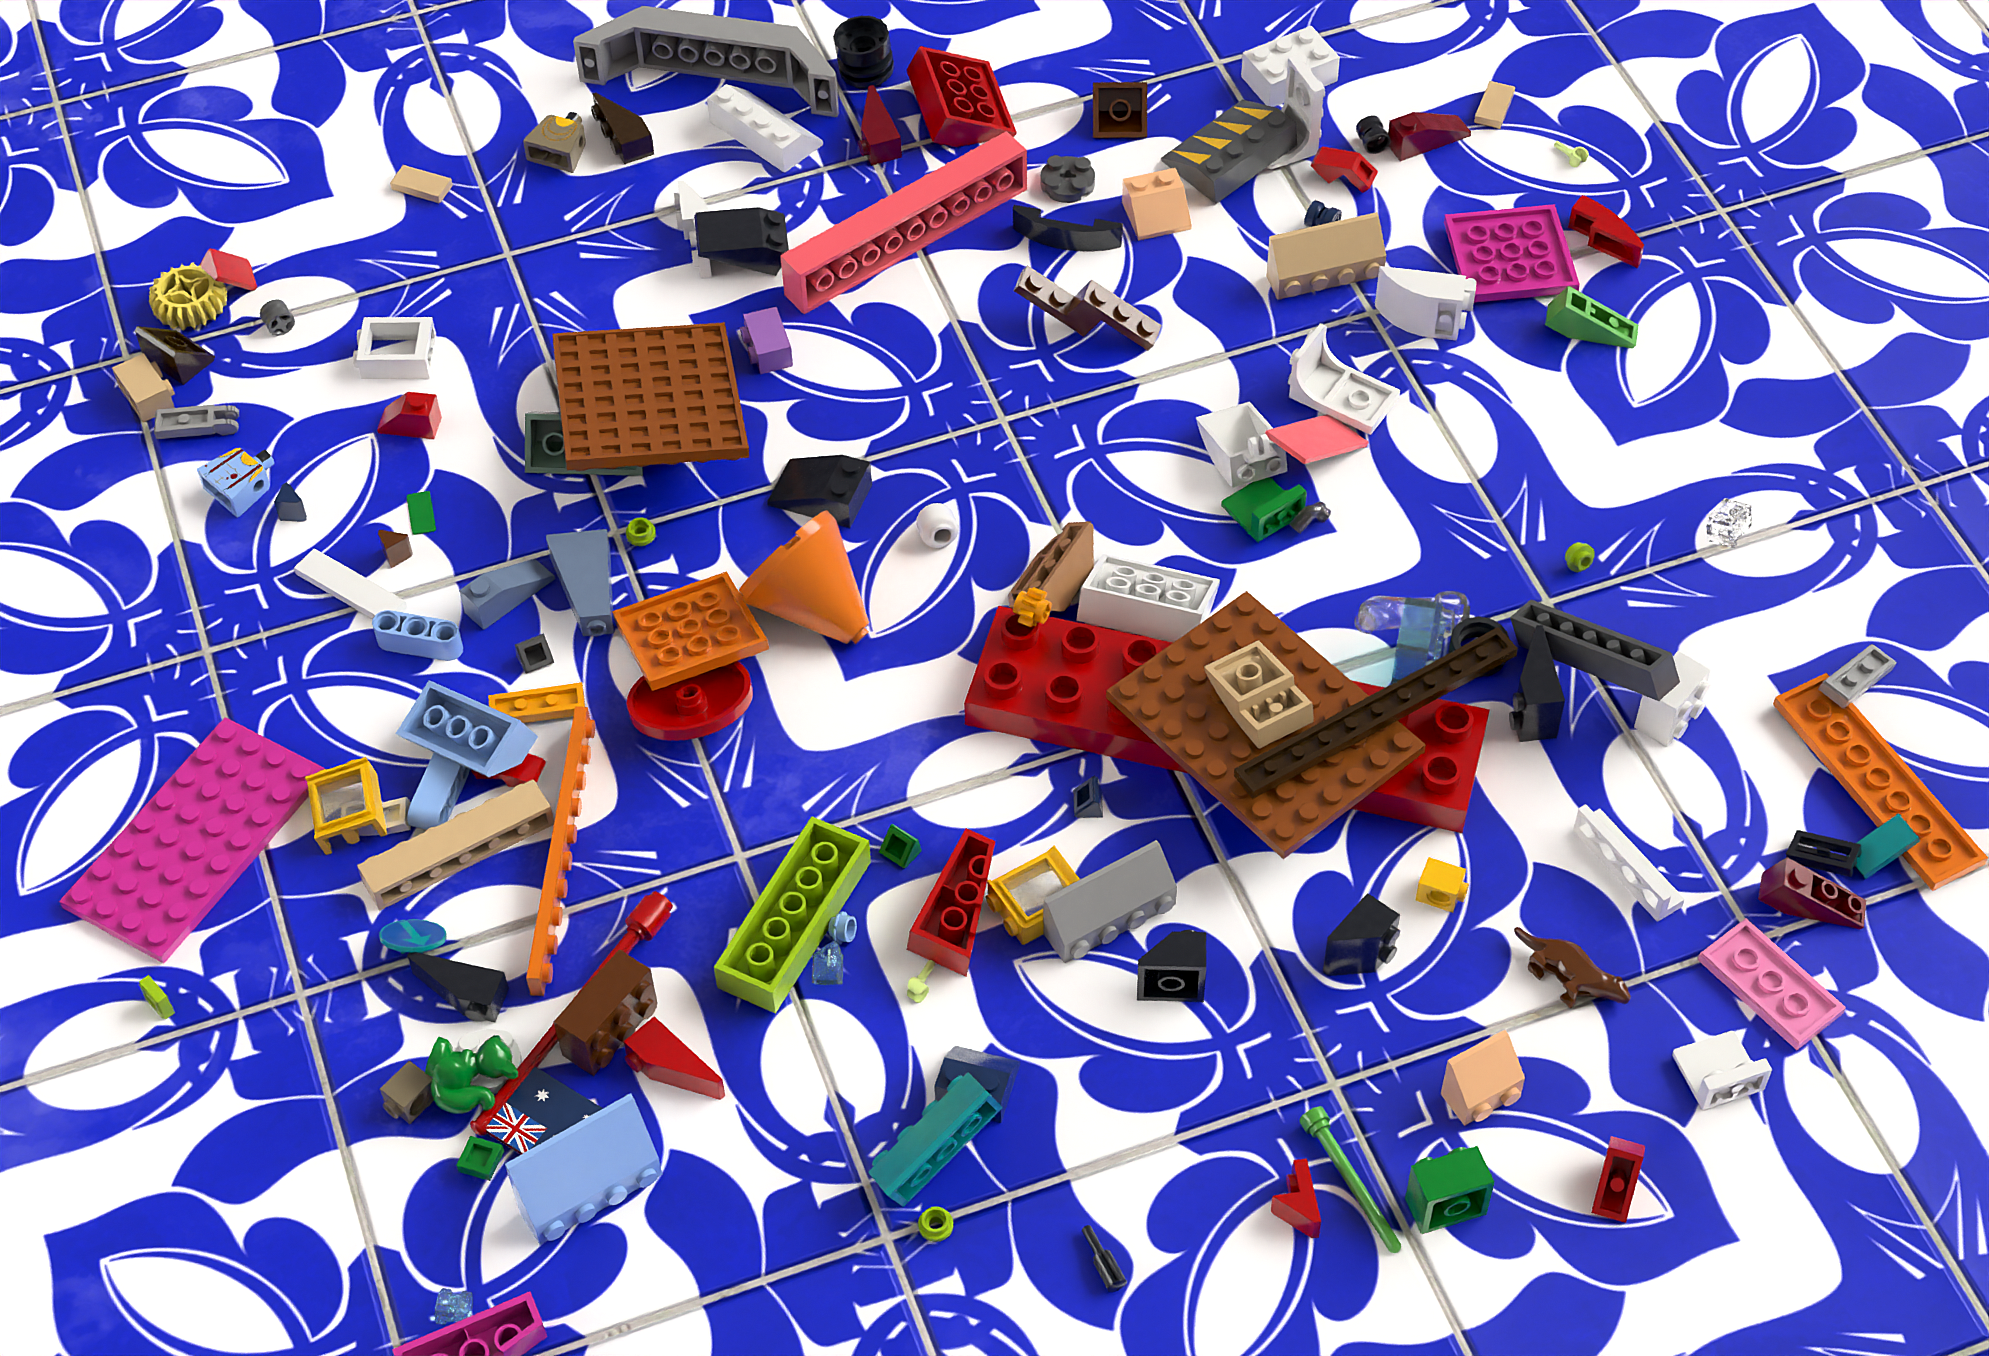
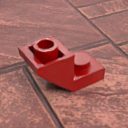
(1334, 163)

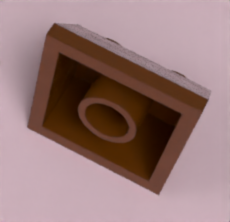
(1119, 109)

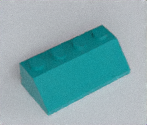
(934, 1139)

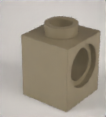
(407, 1093)

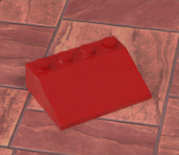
(958, 98)

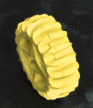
(187, 297)

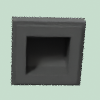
(534, 653)

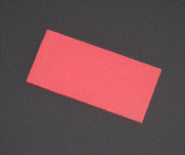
(1316, 438)

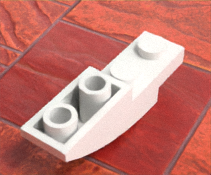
(691, 202)

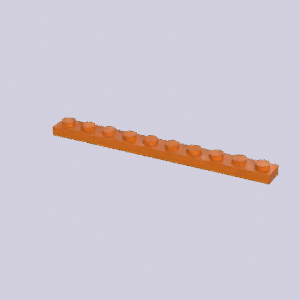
(559, 858)

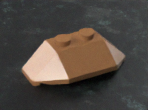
(1060, 566)

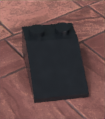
(743, 238)
(823, 484)
(1539, 694)

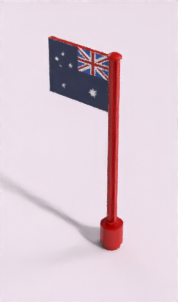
(536, 1104)

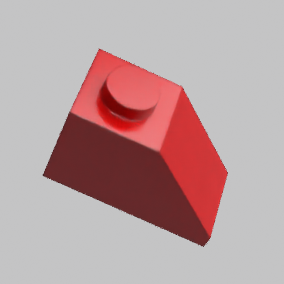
(412, 416)
(1618, 1179)

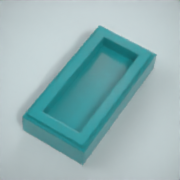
(1885, 845)

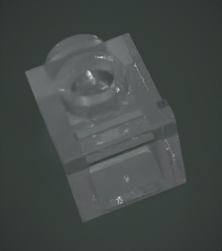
(1728, 522)

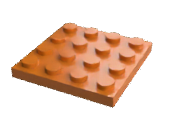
(690, 631)

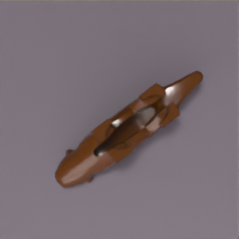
(1572, 969)

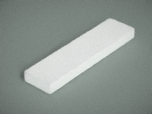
(347, 585)

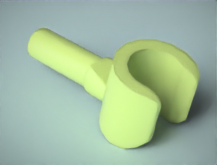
(1576, 155)
(916, 988)

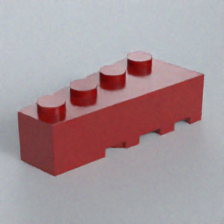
(952, 911)

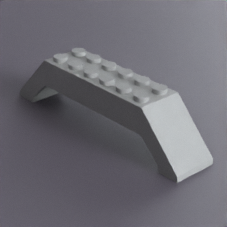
(708, 48)

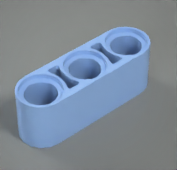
(417, 635)
(437, 793)

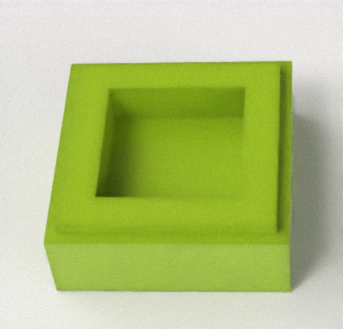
(156, 997)

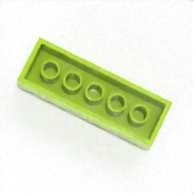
(792, 914)

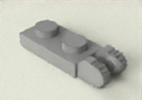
(196, 421)

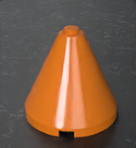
(811, 583)

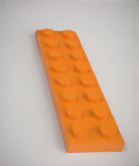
(1880, 781)

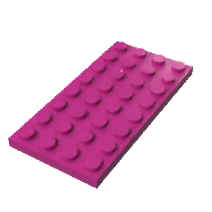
(192, 840)

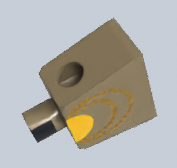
(556, 142)

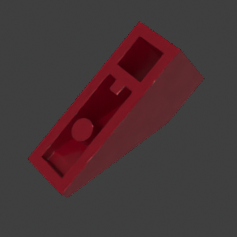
(1424, 132)
(878, 133)

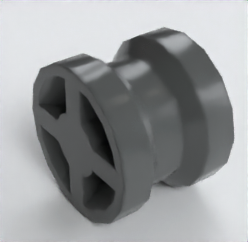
(277, 317)

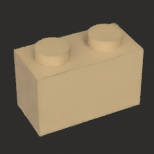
(143, 386)

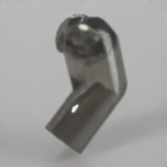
(1308, 513)

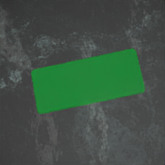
(421, 512)

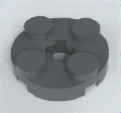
(1077, 169)

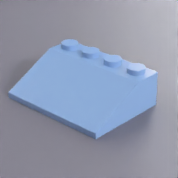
(583, 1170)

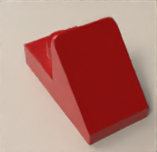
(1299, 1205)

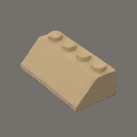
(1325, 256)

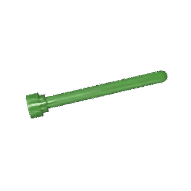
(1317, 1124)

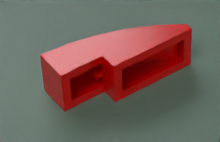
(1606, 231)

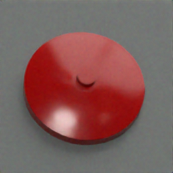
(691, 705)

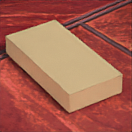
(1494, 104)
(421, 184)

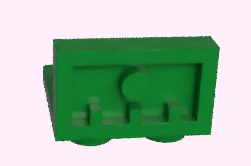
(1264, 507)

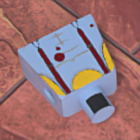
(236, 479)

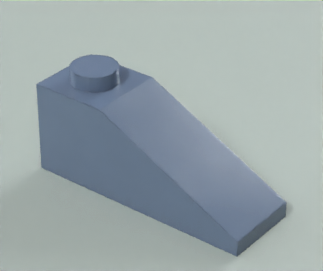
(502, 590)

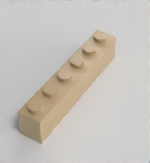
(456, 844)

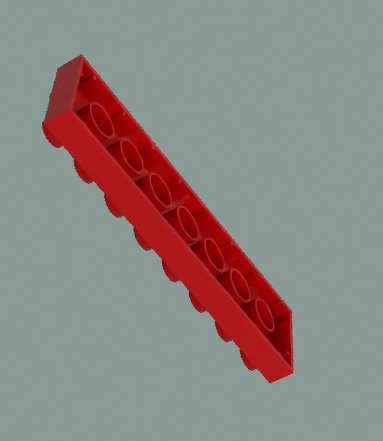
(1053, 688)

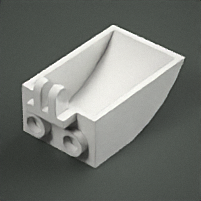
(1425, 301)
(1240, 446)

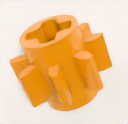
(1032, 607)

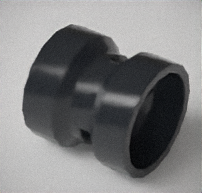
(1373, 135)

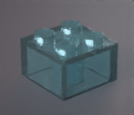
(1418, 637)

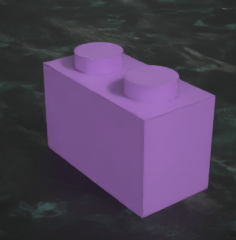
(767, 340)

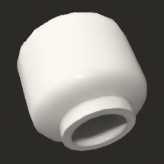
(937, 525)

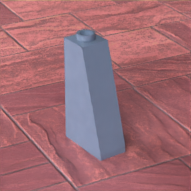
(585, 574)

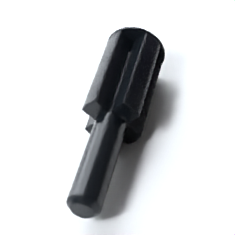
(1104, 1262)

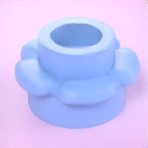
(842, 928)

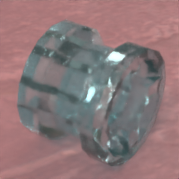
(453, 1306)

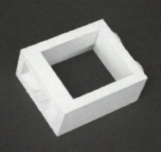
(395, 365)

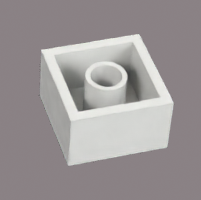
(1669, 716)

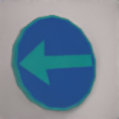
(413, 935)

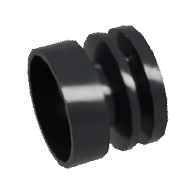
(863, 51)

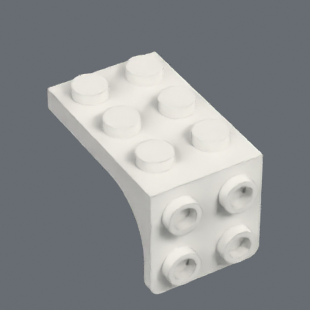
(1303, 105)
(1336, 389)

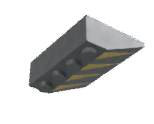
(1233, 148)

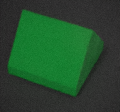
(900, 846)

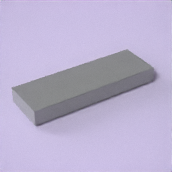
(1857, 676)

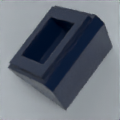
(289, 505)
(1088, 799)

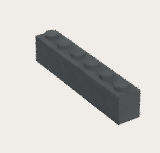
(1598, 650)

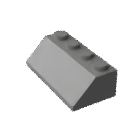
(1109, 902)

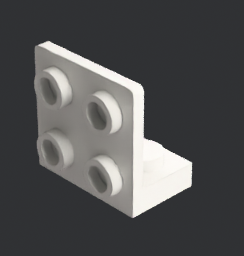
(1720, 1070)

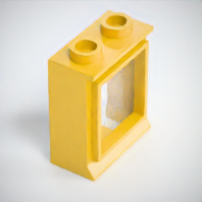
(345, 801)
(1021, 893)

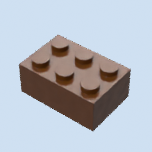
(606, 1012)

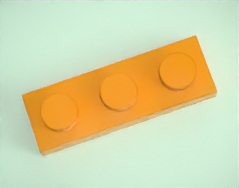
(540, 703)

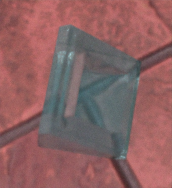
(828, 965)

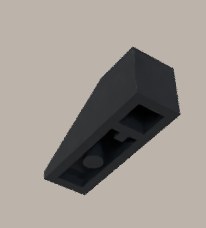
(467, 987)

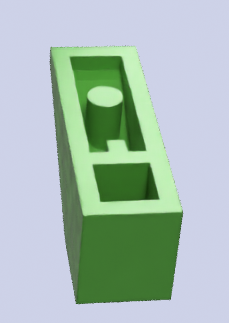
(1588, 320)

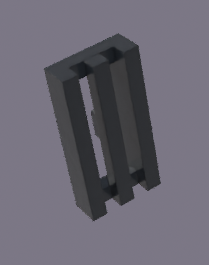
(1822, 857)

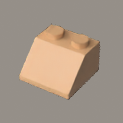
(1156, 204)
(1483, 1079)

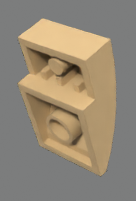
(1260, 694)

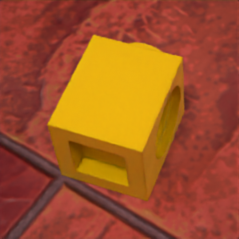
(1442, 885)

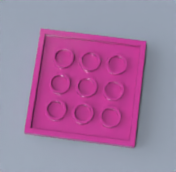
(1512, 252)

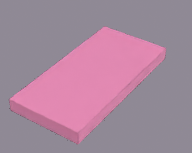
(1771, 983)

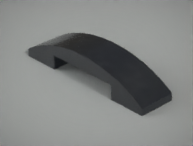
(1066, 235)

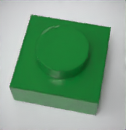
(480, 1158)

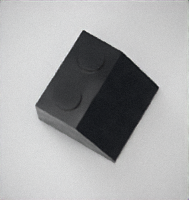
(1362, 939)
(1174, 969)

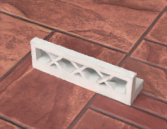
(1627, 863)

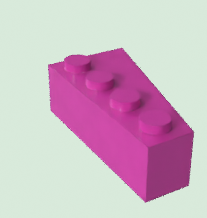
(498, 1331)

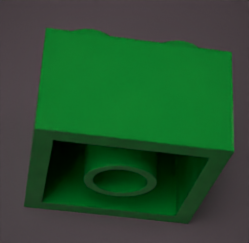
(1449, 1189)

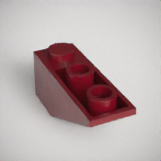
(1809, 895)

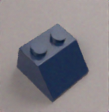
(991, 1071)

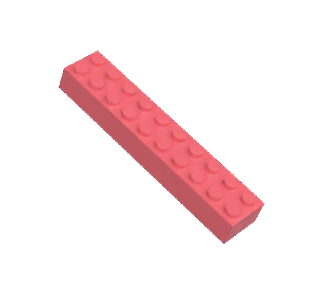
(904, 222)

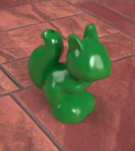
(455, 1070)

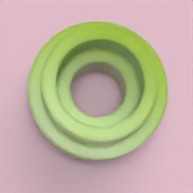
(640, 532)
(1579, 556)
(934, 1215)

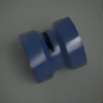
(1319, 214)

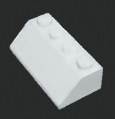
(760, 127)

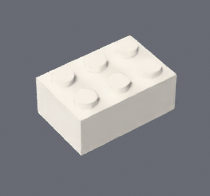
(1266, 65)

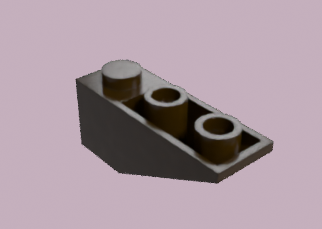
(626, 130)

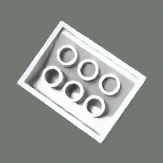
(1145, 598)

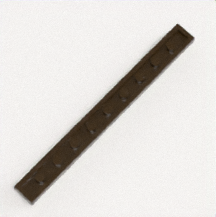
(1374, 712)

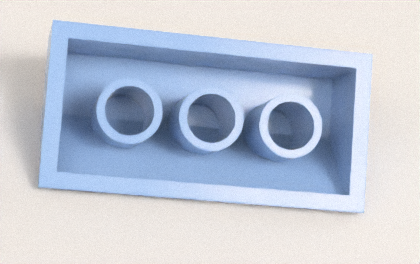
(466, 731)

